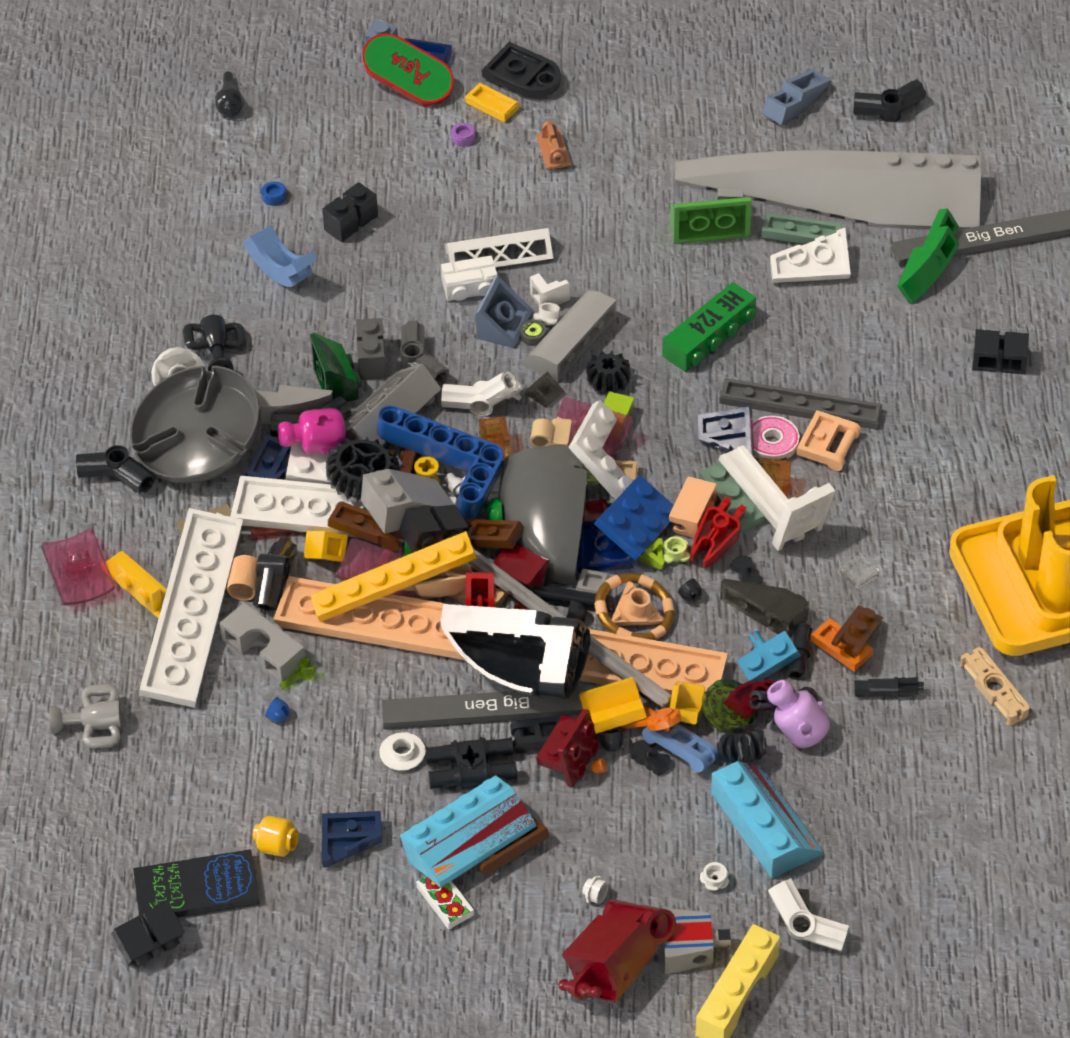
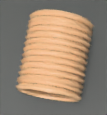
(243, 578)

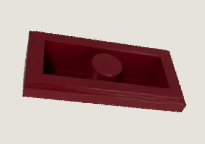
(523, 565)

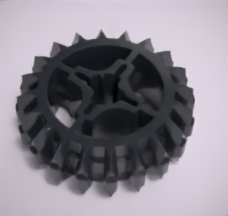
(354, 459)

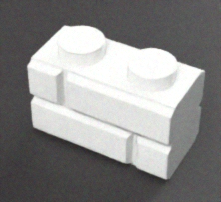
(467, 277)

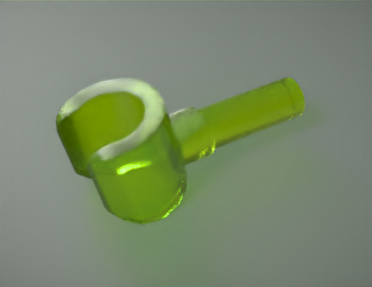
(304, 672)

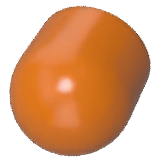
(599, 766)

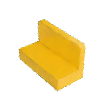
(613, 704)

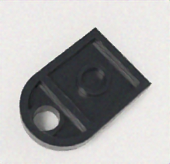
(523, 71)

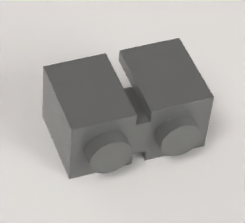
(370, 348)

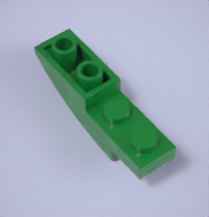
(930, 261)

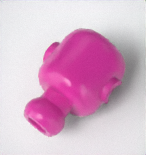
(316, 431)

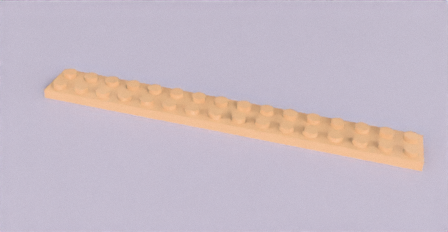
(417, 627)

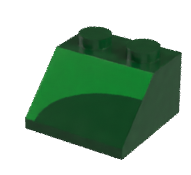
(334, 368)

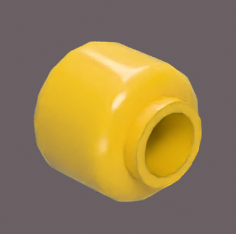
(275, 836)

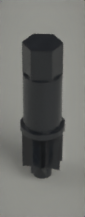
(888, 686)

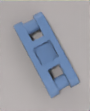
(685, 745)

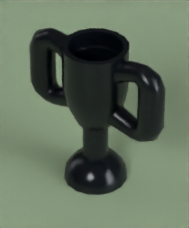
(215, 338)

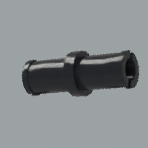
(801, 641)

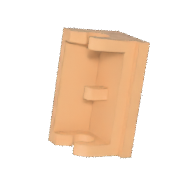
(691, 505)

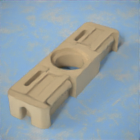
(1006, 699)

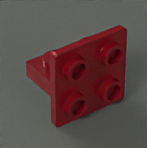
(570, 747)

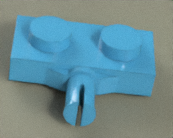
(767, 656)

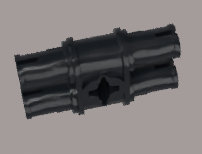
(463, 774)

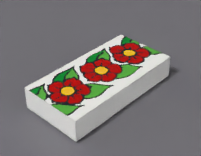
(446, 902)

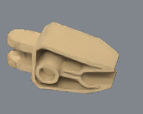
(443, 584)

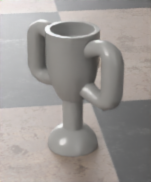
(96, 716)

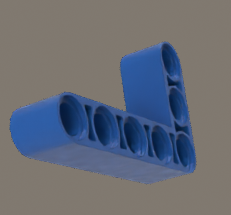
(448, 445)

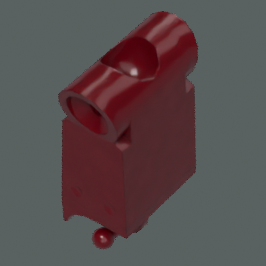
(615, 949)

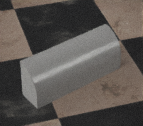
(572, 335)

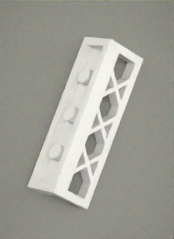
(504, 240)

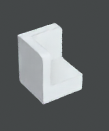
(554, 292)

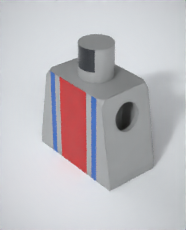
(692, 941)

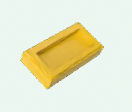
(492, 102)

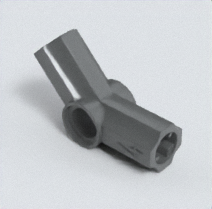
(413, 352)

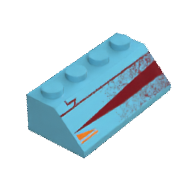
(763, 818)
(467, 831)

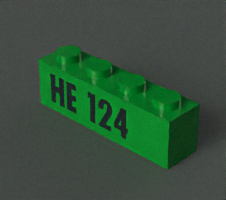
(709, 327)

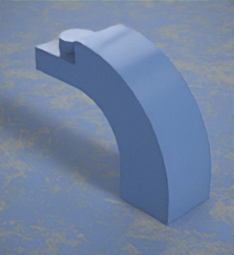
(276, 259)

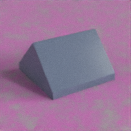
(501, 315)

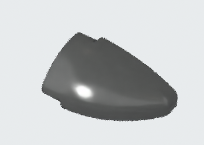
(547, 495)

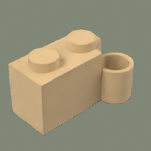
(553, 432)

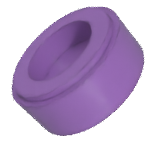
(463, 134)

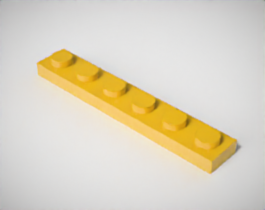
(393, 576)

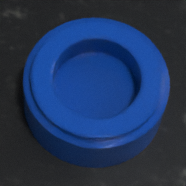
(273, 193)

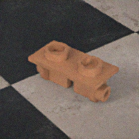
(552, 147)

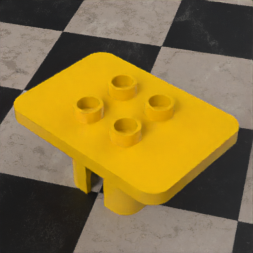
(1020, 572)

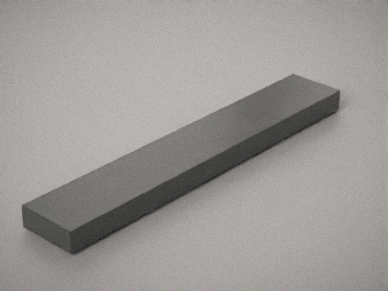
(798, 402)

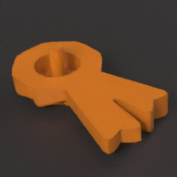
(657, 720)

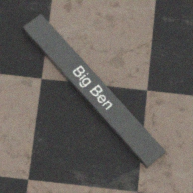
(996, 235)
(476, 708)

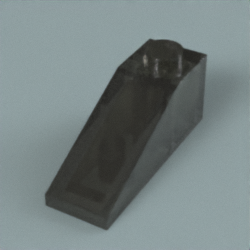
(768, 605)

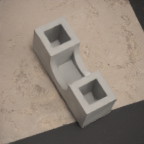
(249, 628)

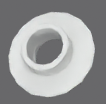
(404, 761)

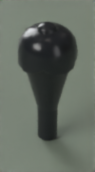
(228, 99)

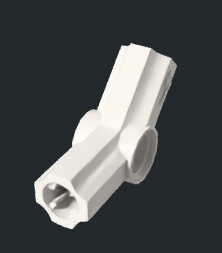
(481, 396)
(791, 906)

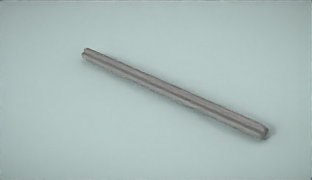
(596, 648)

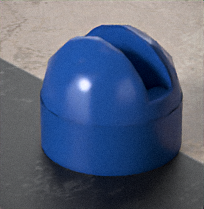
(278, 710)

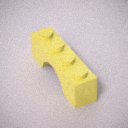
(750, 963)

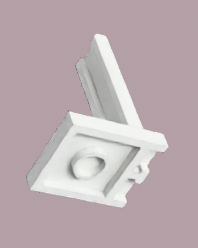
(788, 516)

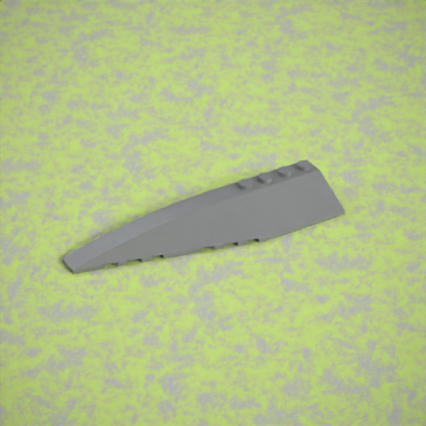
(859, 185)

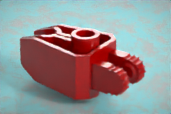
(717, 532)

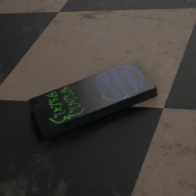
(198, 884)

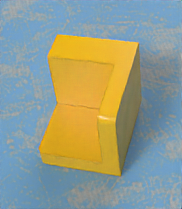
(325, 546)
(688, 699)

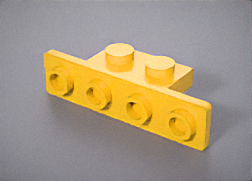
(137, 582)

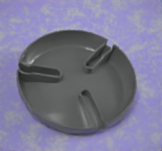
(196, 424)

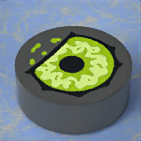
(532, 332)

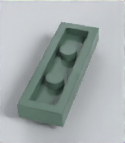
(796, 228)
(729, 487)

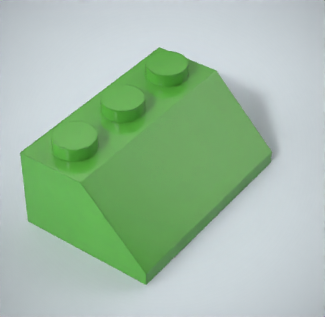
(710, 220)

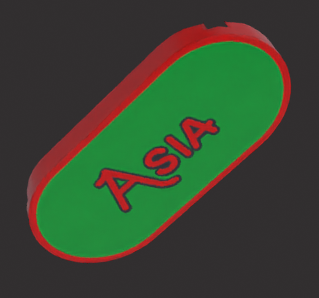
(407, 69)

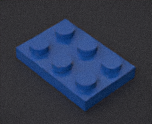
(636, 517)

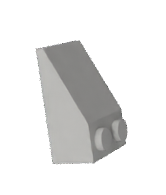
(393, 492)

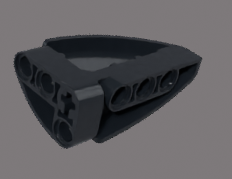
(520, 647)

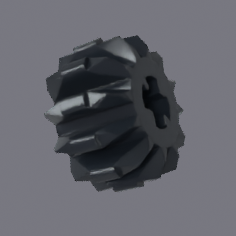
(608, 372)
(741, 744)

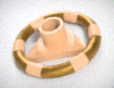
(635, 606)

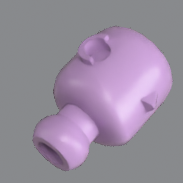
(798, 714)

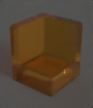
(495, 431)
(778, 471)

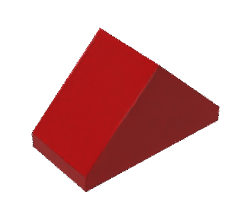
(480, 589)

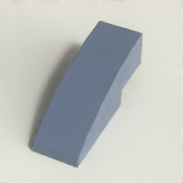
(795, 96)

